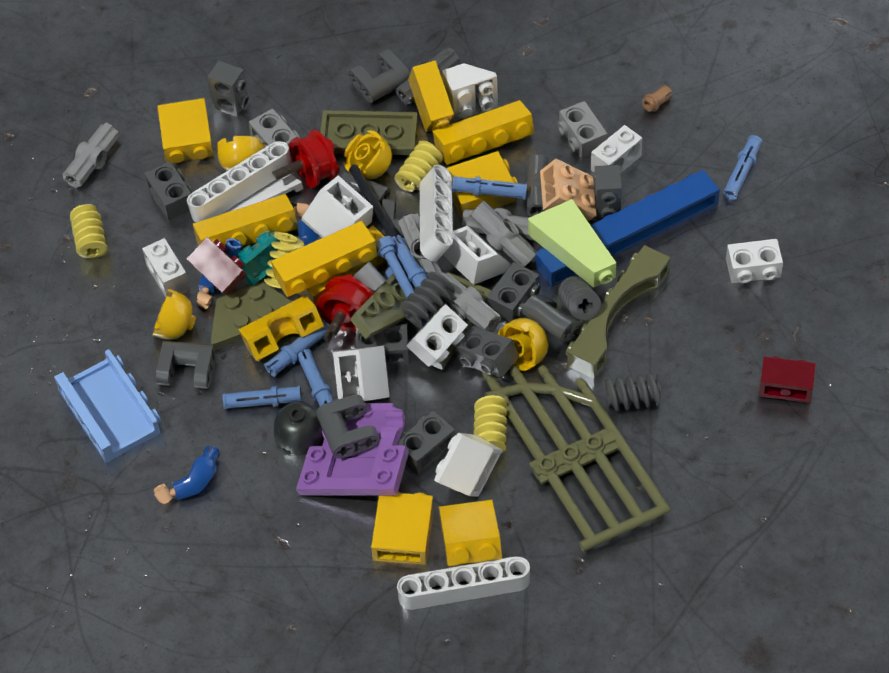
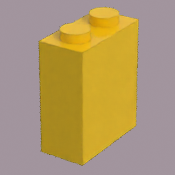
(430, 96)
(185, 130)
(488, 168)
(403, 528)
(470, 532)

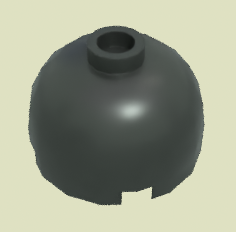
(297, 428)

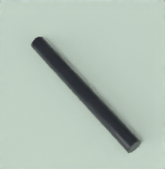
(371, 198)

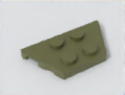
(242, 309)

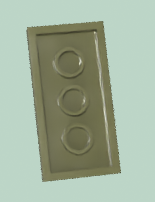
(396, 128)

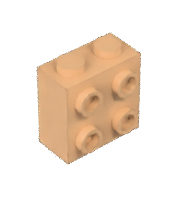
(564, 182)

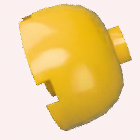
(238, 150)
(370, 154)
(174, 316)
(529, 341)

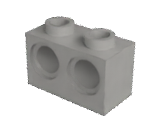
(271, 128)
(581, 129)

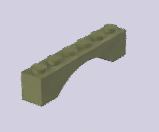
(643, 275)

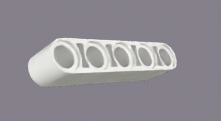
(238, 182)
(436, 213)
(454, 592)

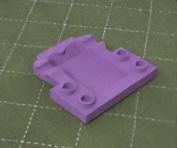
(364, 473)

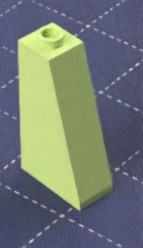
(573, 242)

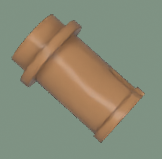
(652, 101)

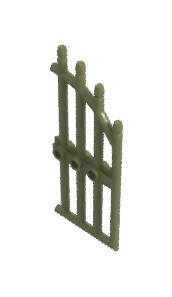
(579, 453)

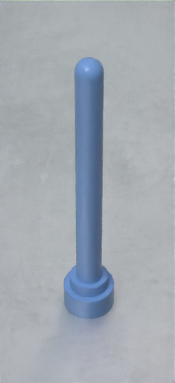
(386, 248)

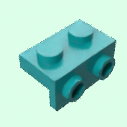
(257, 257)

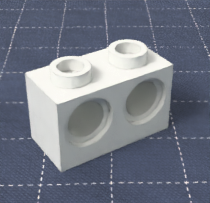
(619, 149)
(754, 257)
(165, 267)
(435, 333)

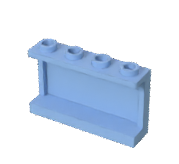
(110, 407)

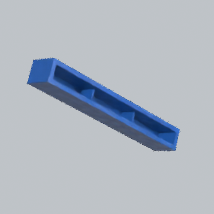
(641, 221)

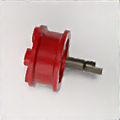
(311, 159)
(340, 302)

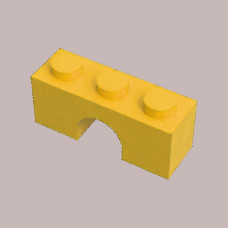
(294, 318)

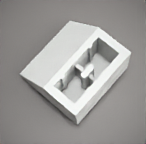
(470, 90)
(336, 208)
(475, 256)
(361, 373)
(467, 464)

